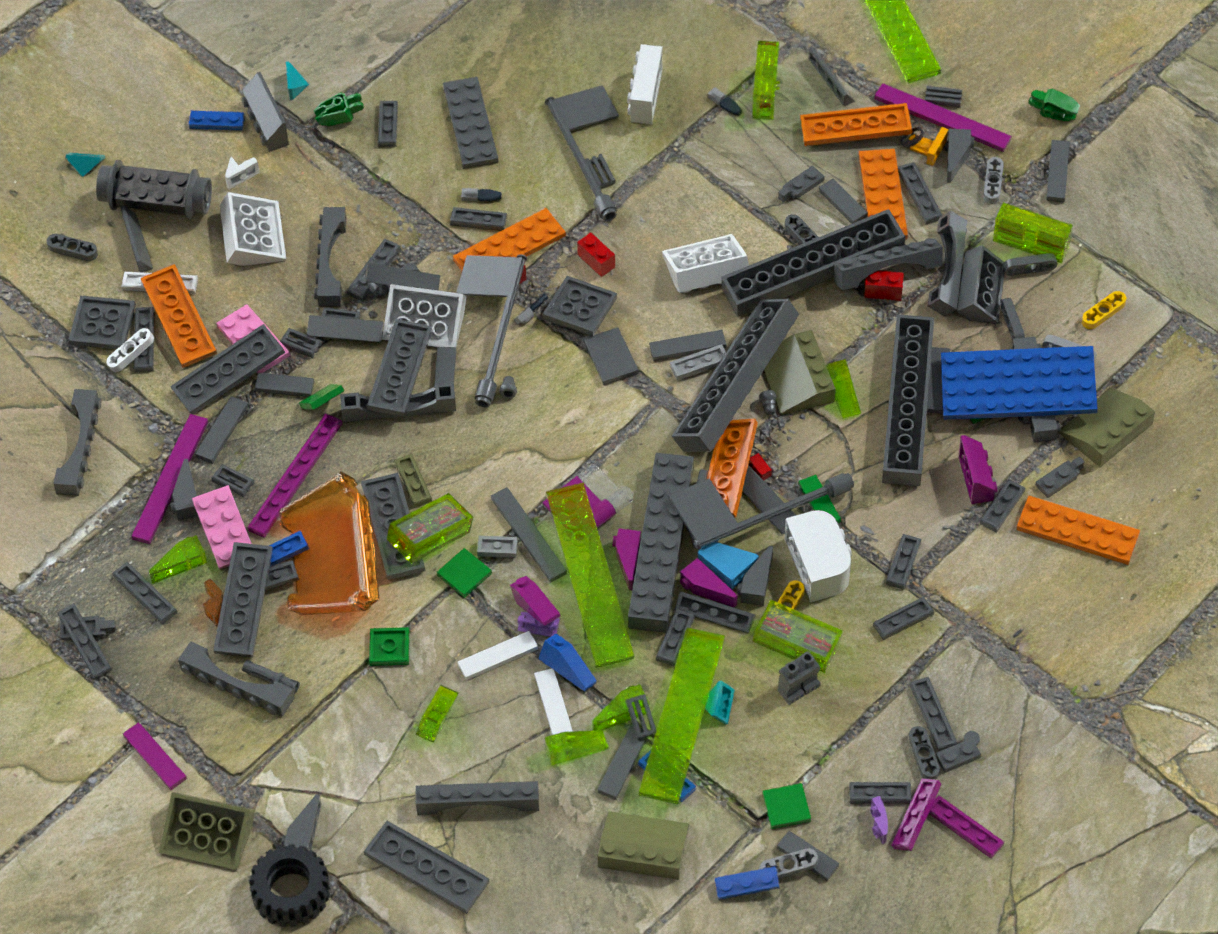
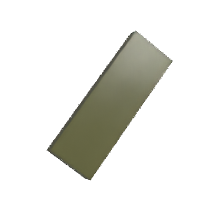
(413, 480)

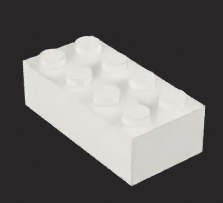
(645, 84)

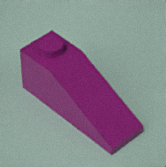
(627, 550)
(706, 584)
(533, 600)

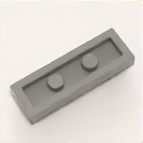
(697, 362)

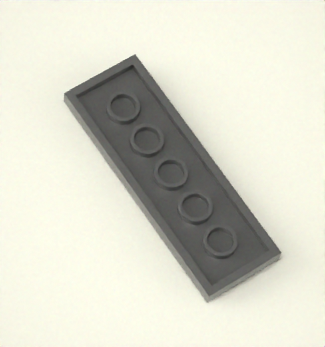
(470, 122)
(399, 368)
(227, 369)
(387, 505)
(243, 599)
(426, 866)

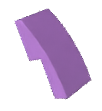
(880, 819)

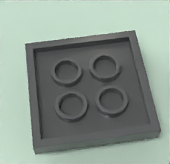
(579, 306)
(102, 322)

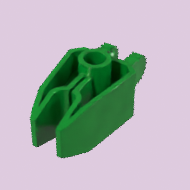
(1054, 104)
(338, 109)

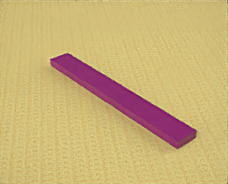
(943, 117)
(295, 475)
(166, 483)

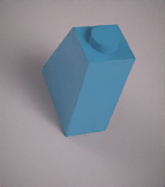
(727, 562)

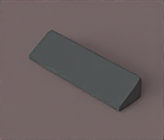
(830, 77)
(136, 239)
(345, 328)
(764, 498)
(715, 612)

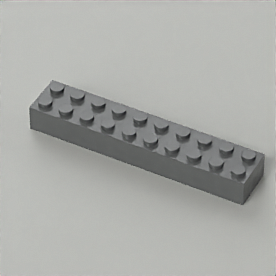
(809, 262)
(735, 375)
(908, 400)
(659, 545)

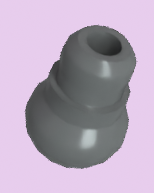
(508, 389)
(768, 402)

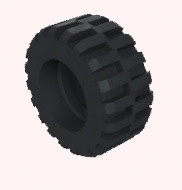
(284, 862)

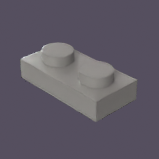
(497, 546)

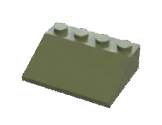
(799, 374)
(1114, 426)
(206, 830)
(643, 845)

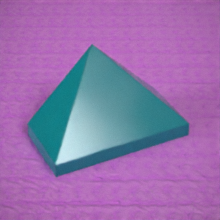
(295, 81)
(84, 162)
(720, 702)

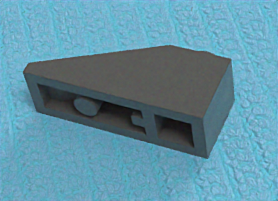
(958, 150)
(183, 494)
(756, 580)
(304, 826)

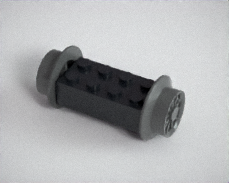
(154, 189)

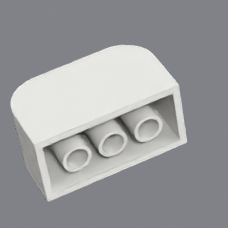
(819, 553)

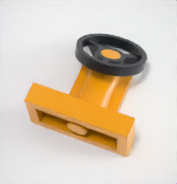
(926, 146)

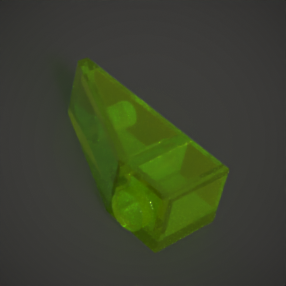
(844, 389)
(181, 558)
(617, 711)
(436, 713)
(573, 745)

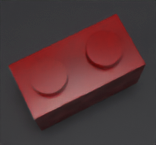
(596, 254)
(884, 285)

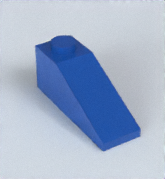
(566, 661)

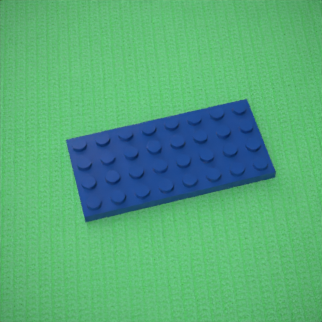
(1018, 382)

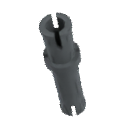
(269, 675)

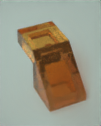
(213, 606)

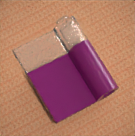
(602, 493)

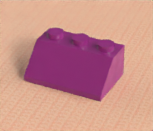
(976, 470)

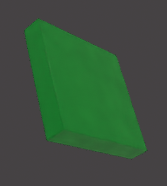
(321, 396)
(464, 572)
(389, 646)
(786, 806)

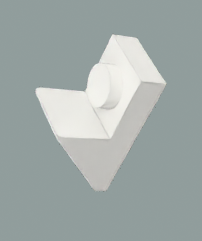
(239, 173)

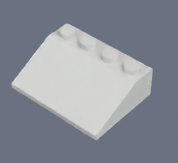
(251, 230)
(704, 262)
(428, 307)

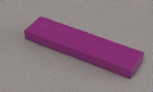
(154, 756)
(916, 814)
(965, 827)

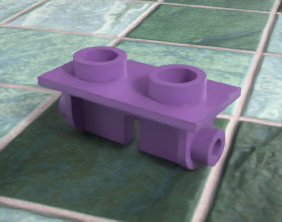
(529, 623)

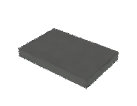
(611, 356)

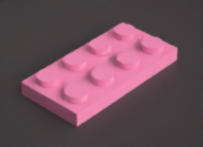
(241, 324)
(221, 523)

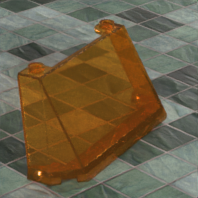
(340, 564)

